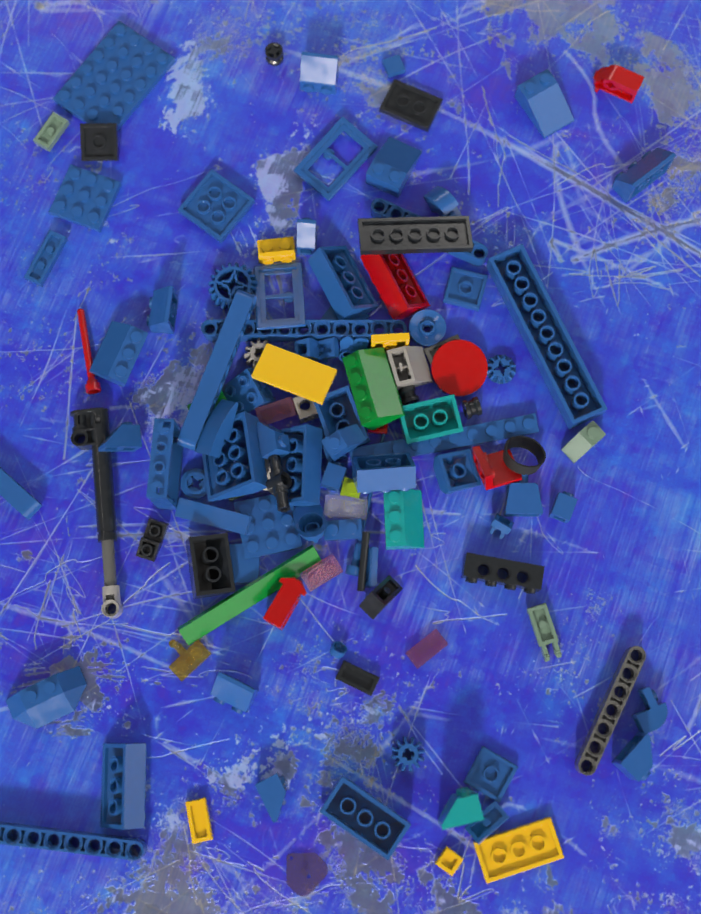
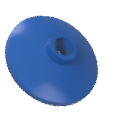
(429, 319)

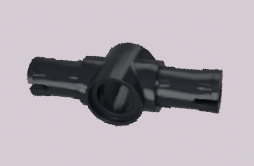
(279, 483)

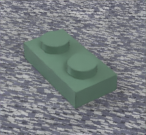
(51, 131)

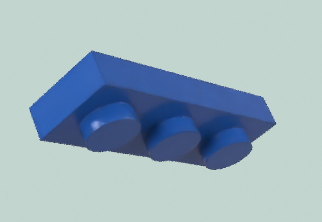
(46, 258)

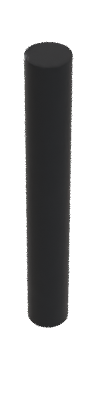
(363, 561)

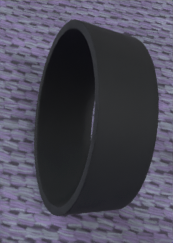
(528, 444)

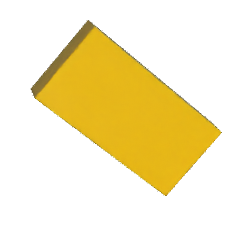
(199, 820)

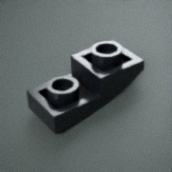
(152, 539)

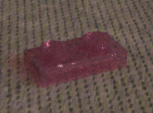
(276, 411)
(321, 572)

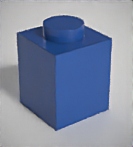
(334, 476)
(563, 507)

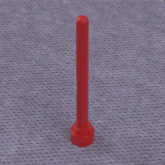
(92, 385)

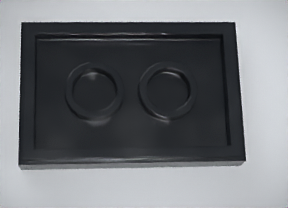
(411, 105)

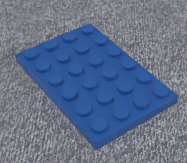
(114, 78)

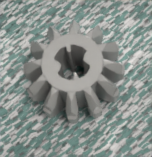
(252, 352)

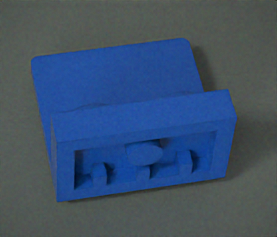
(248, 392)

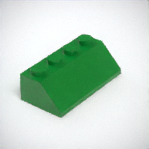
(373, 387)

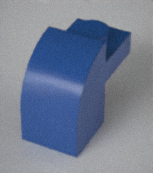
(442, 202)
(317, 350)
(654, 714)

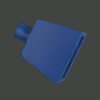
(523, 499)

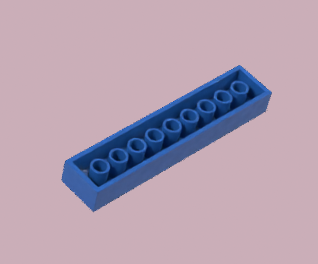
(546, 337)

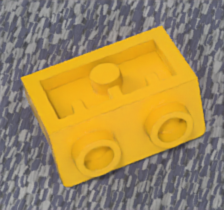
(276, 250)

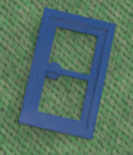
(321, 148)
(297, 296)

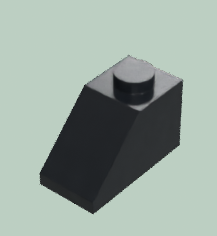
(380, 597)

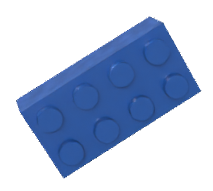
(365, 817)

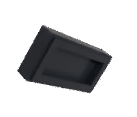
(357, 678)

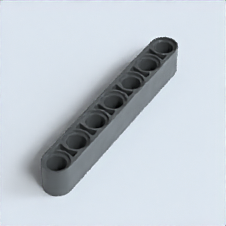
(602, 716)

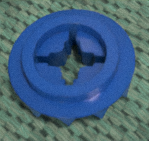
(496, 375)
(187, 481)

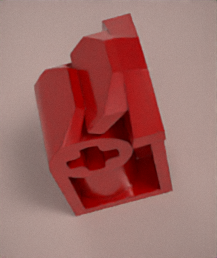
(618, 82)
(285, 602)

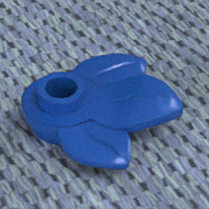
(349, 345)

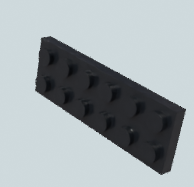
(414, 235)

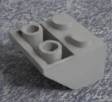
(409, 366)

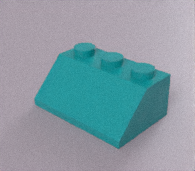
(430, 419)
(403, 519)
(461, 809)

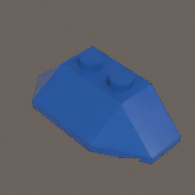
(48, 698)

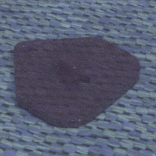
(299, 868)

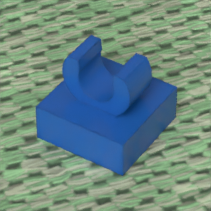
(502, 524)

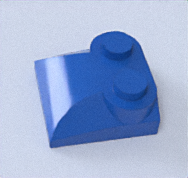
(456, 471)

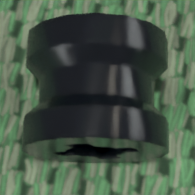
(276, 50)
(408, 395)
(471, 407)

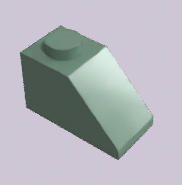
(583, 441)

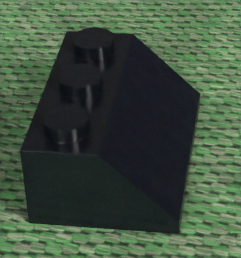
(210, 565)

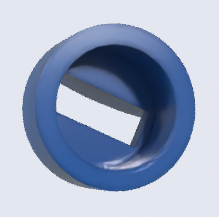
(341, 647)

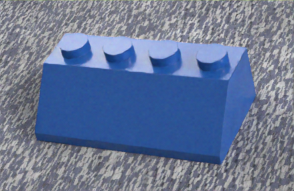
(342, 282)
(304, 464)
(123, 785)

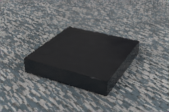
(99, 142)

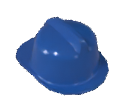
(310, 522)

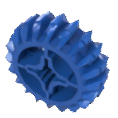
(226, 285)

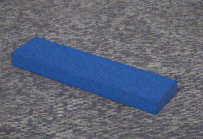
(213, 516)

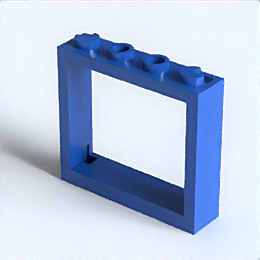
(165, 465)

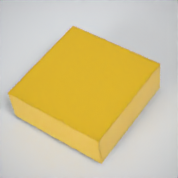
(449, 861)

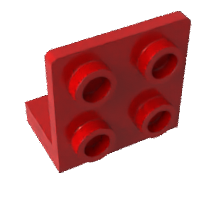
(493, 469)

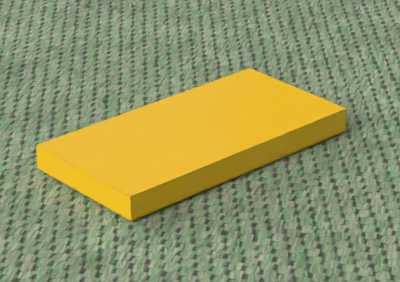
(294, 373)
(518, 849)

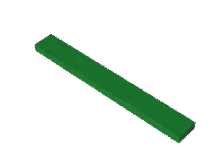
(247, 596)

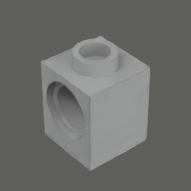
(305, 415)

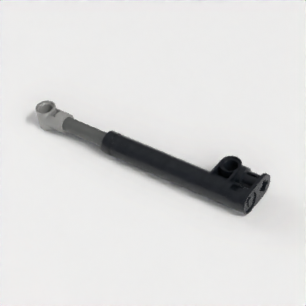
(94, 425)

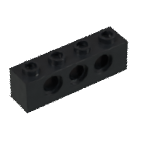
(533, 572)

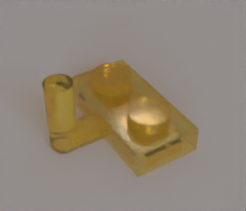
(189, 659)

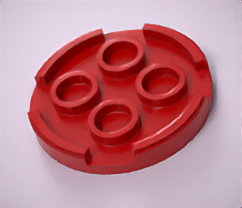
(459, 368)

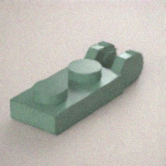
(544, 630)

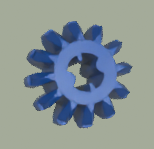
(403, 759)

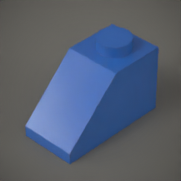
(123, 439)
(272, 441)
(343, 441)
(273, 792)

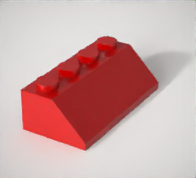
(395, 284)

